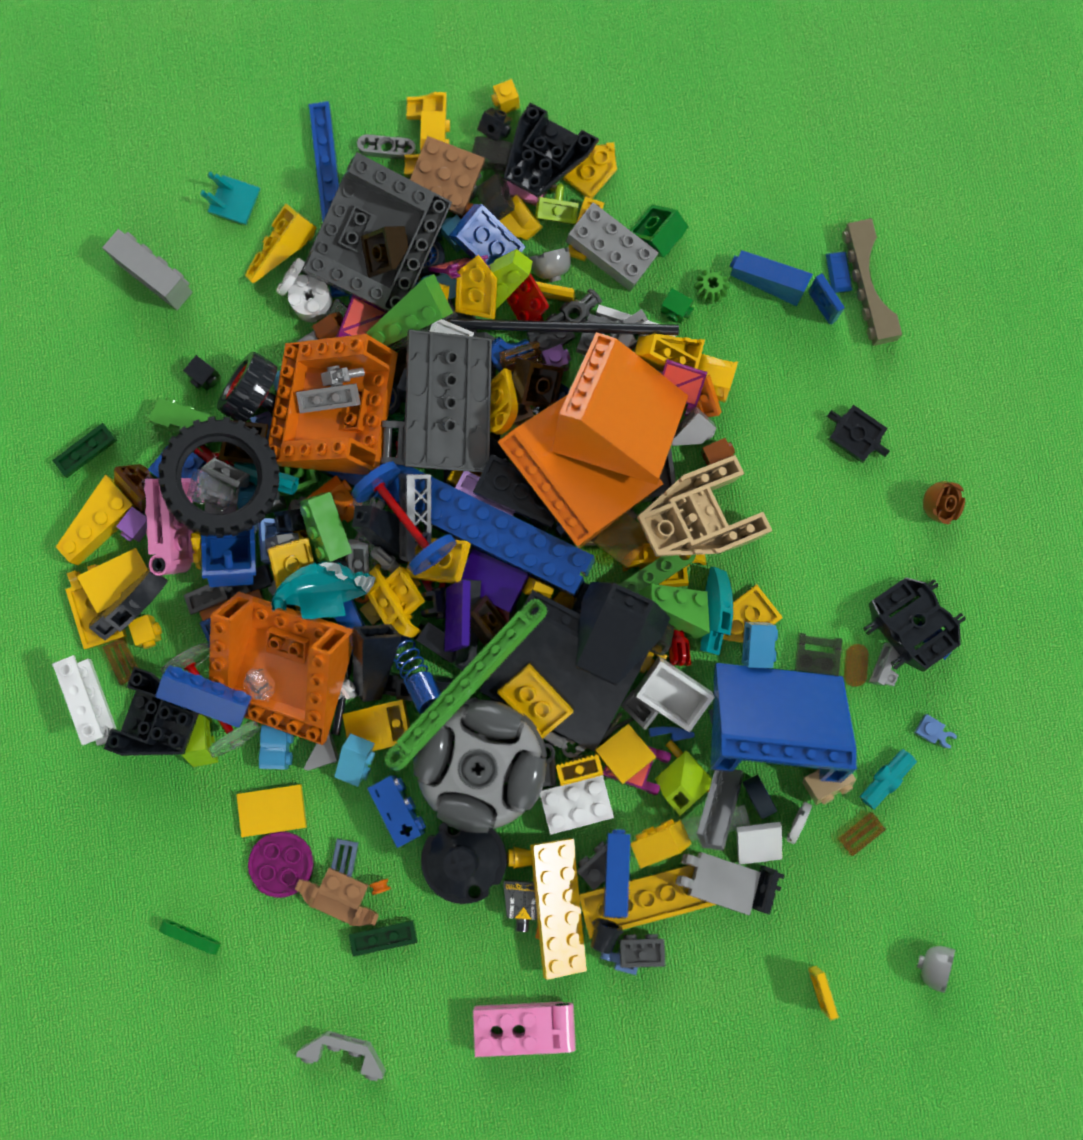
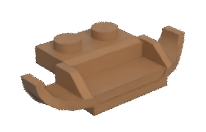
(339, 897)

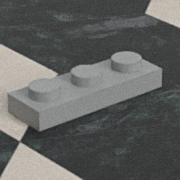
(328, 398)

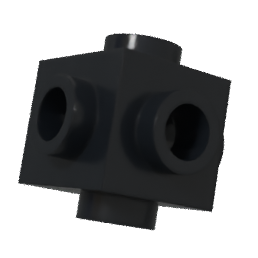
(495, 124)

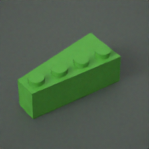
(416, 310)

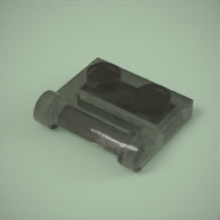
(817, 661)

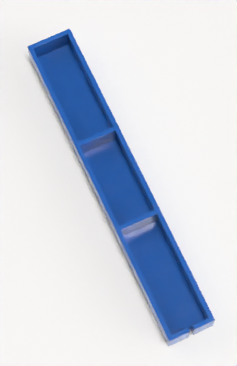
(495, 533)

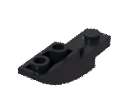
(129, 605)
(396, 686)

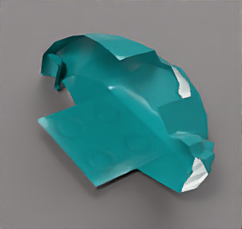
(322, 589)

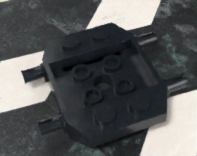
(902, 630)

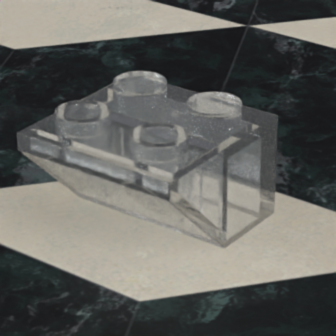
(212, 490)

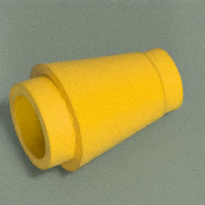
(519, 858)

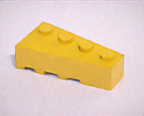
(95, 522)

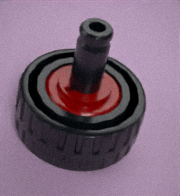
(248, 388)

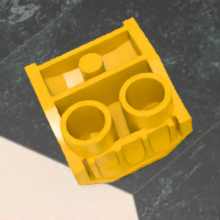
(721, 374)

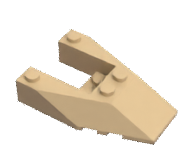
(690, 520)

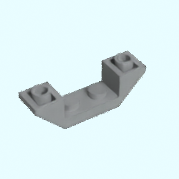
(372, 1065)

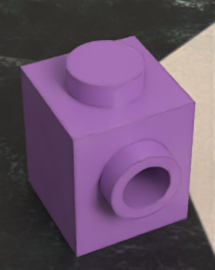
(557, 357)
(133, 525)

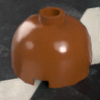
(944, 502)

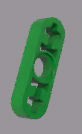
(190, 936)

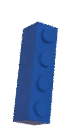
(203, 696)

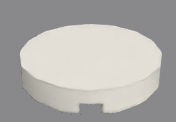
(290, 276)
(799, 822)

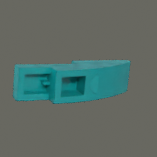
(720, 610)

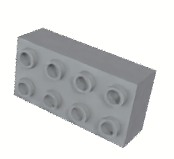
(611, 246)
(148, 268)

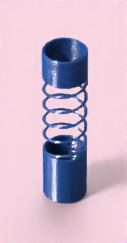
(421, 684)

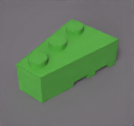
(172, 416)
(324, 528)
(684, 606)

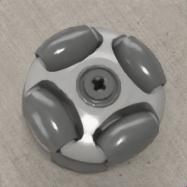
(481, 766)

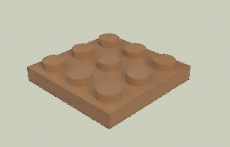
(448, 172)

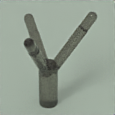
(614, 726)

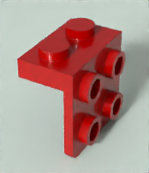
(528, 301)

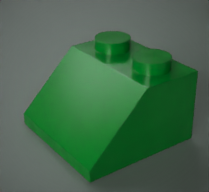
(660, 228)

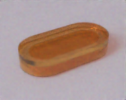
(856, 665)

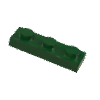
(84, 450)
(383, 938)

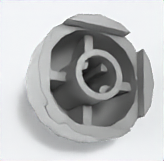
(551, 264)
(936, 967)

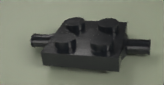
(858, 433)

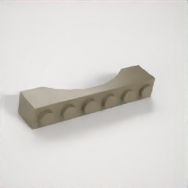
(881, 321)

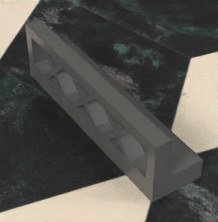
(407, 502)
(719, 809)

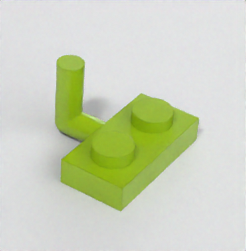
(555, 208)

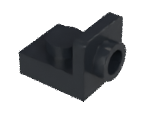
(289, 520)

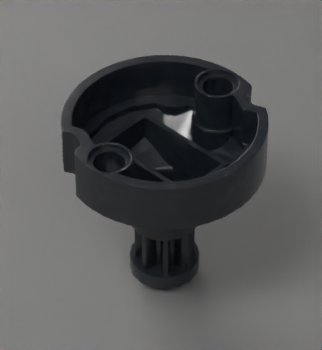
(461, 860)

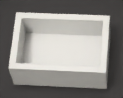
(674, 694)
(576, 804)

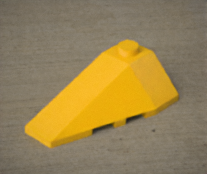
(288, 236)

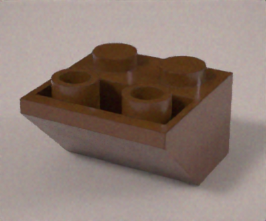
(131, 482)

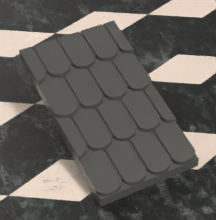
(447, 401)

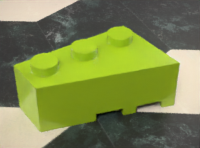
(510, 273)
(200, 741)

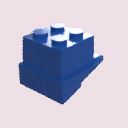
(229, 559)

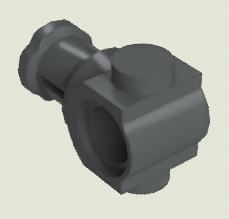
(581, 307)

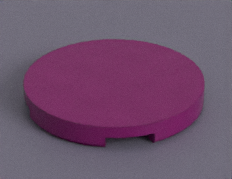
(279, 863)

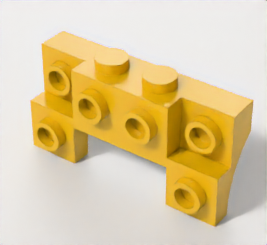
(432, 112)

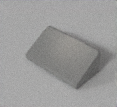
(226, 473)
(359, 558)

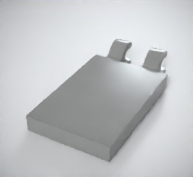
(720, 882)

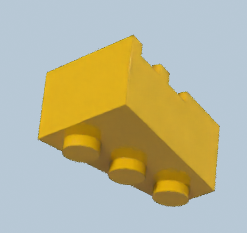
(658, 348)

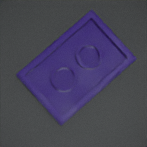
(498, 580)
(457, 616)

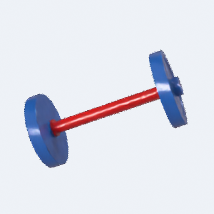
(376, 483)

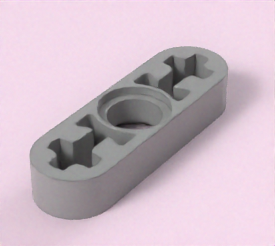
(371, 151)

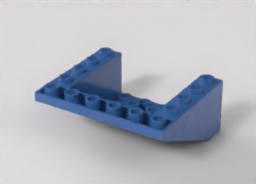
(782, 720)

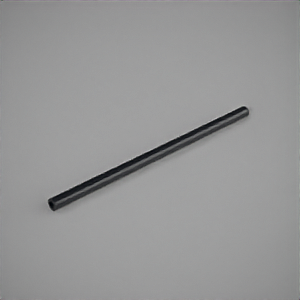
(561, 326)

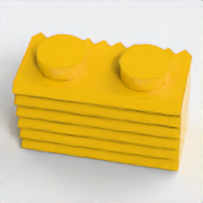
(579, 770)

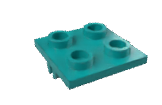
(232, 200)

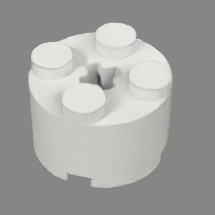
(305, 288)

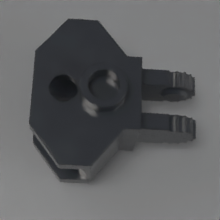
(438, 597)

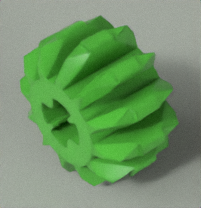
(705, 280)

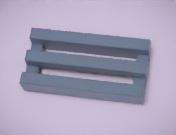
(347, 843)

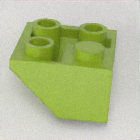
(683, 782)

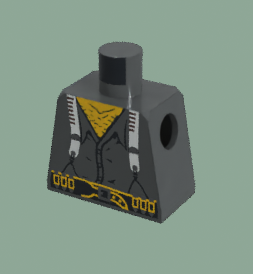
(520, 902)

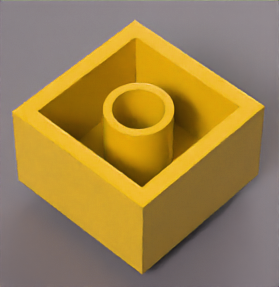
(660, 842)

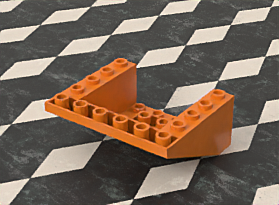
(619, 412)
(338, 437)
(576, 492)
(300, 654)

